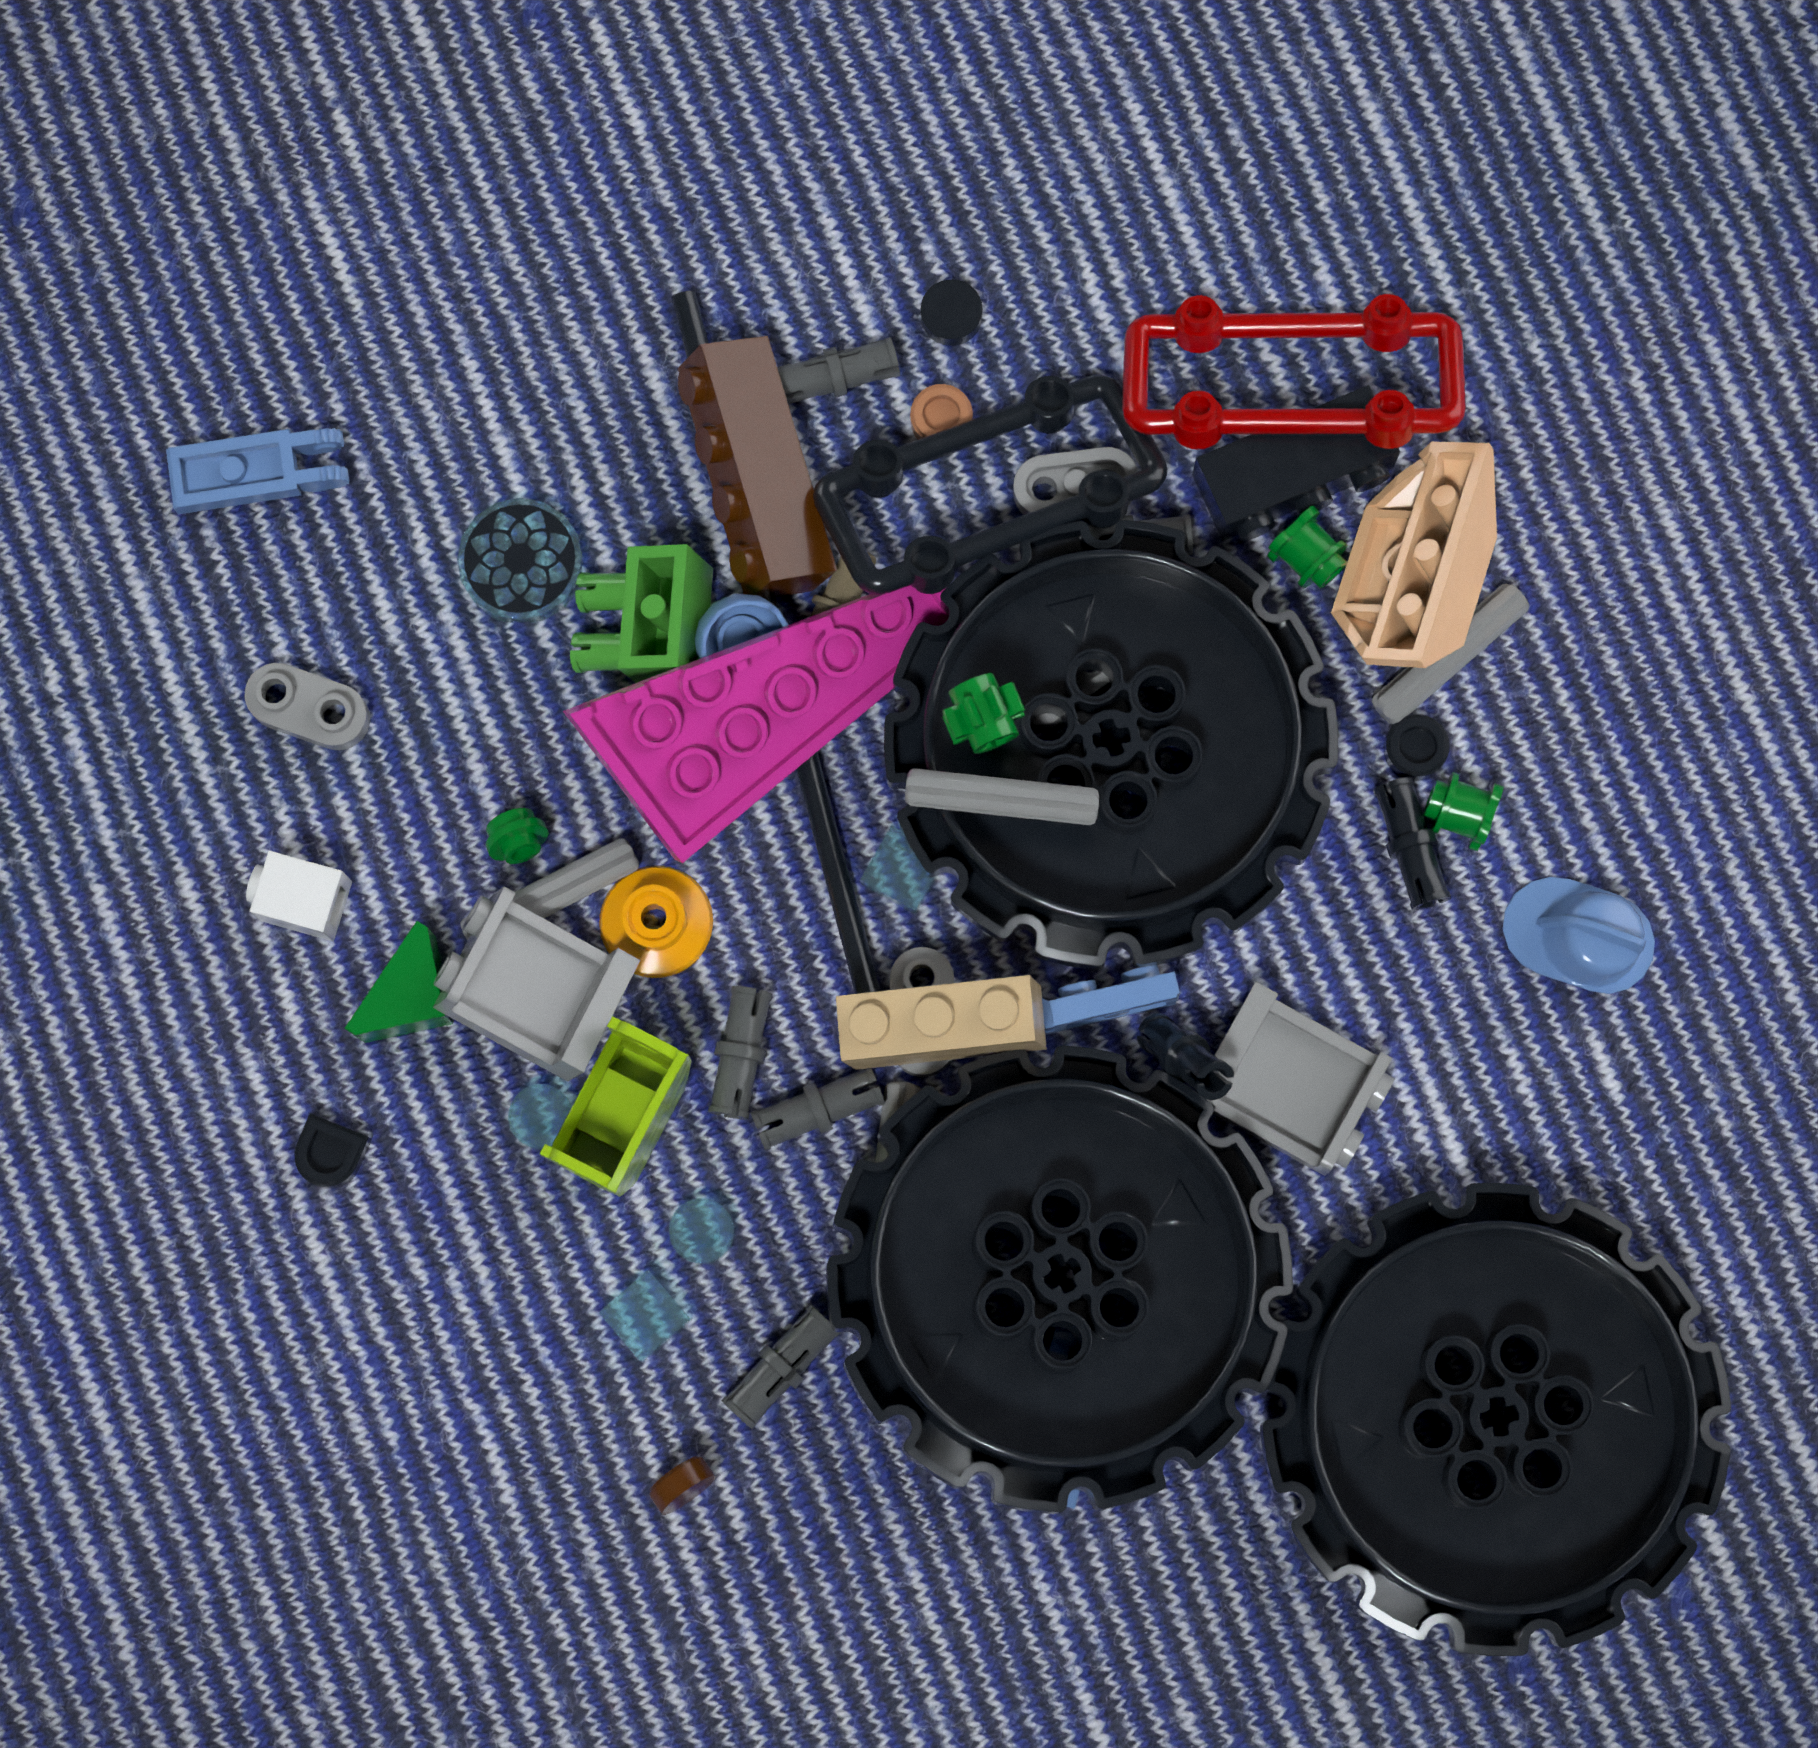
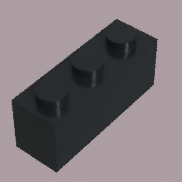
(1280, 473)

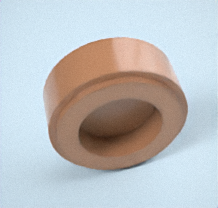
(939, 409)

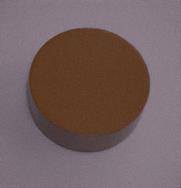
(681, 1485)

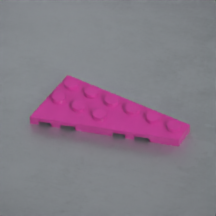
(734, 724)

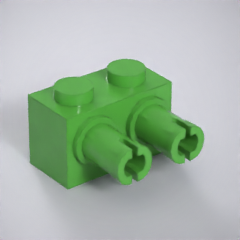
(660, 605)

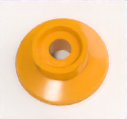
(682, 936)

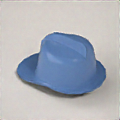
(1579, 935)

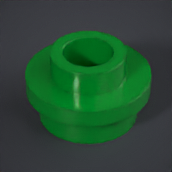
(515, 836)

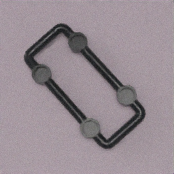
(932, 560)

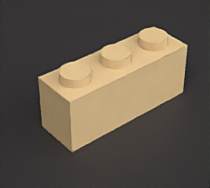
(940, 1022)

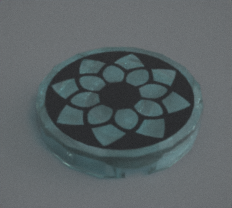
(520, 560)

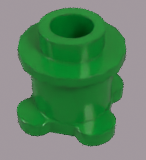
(1309, 550)
(1463, 809)

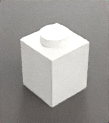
(298, 895)

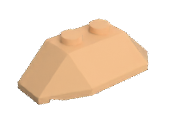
(1421, 558)

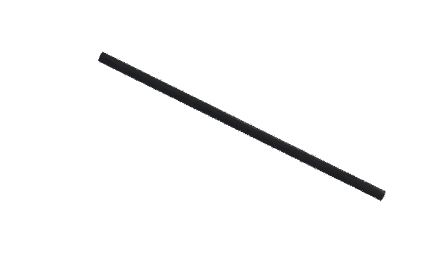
(810, 772)

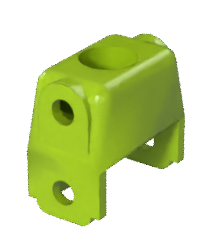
(621, 1109)

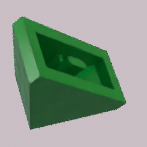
(403, 993)

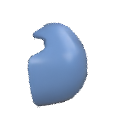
(734, 622)

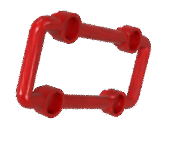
(1384, 326)

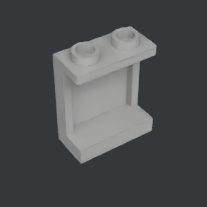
(532, 985)
(1298, 1082)

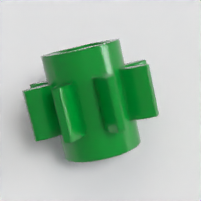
(983, 713)

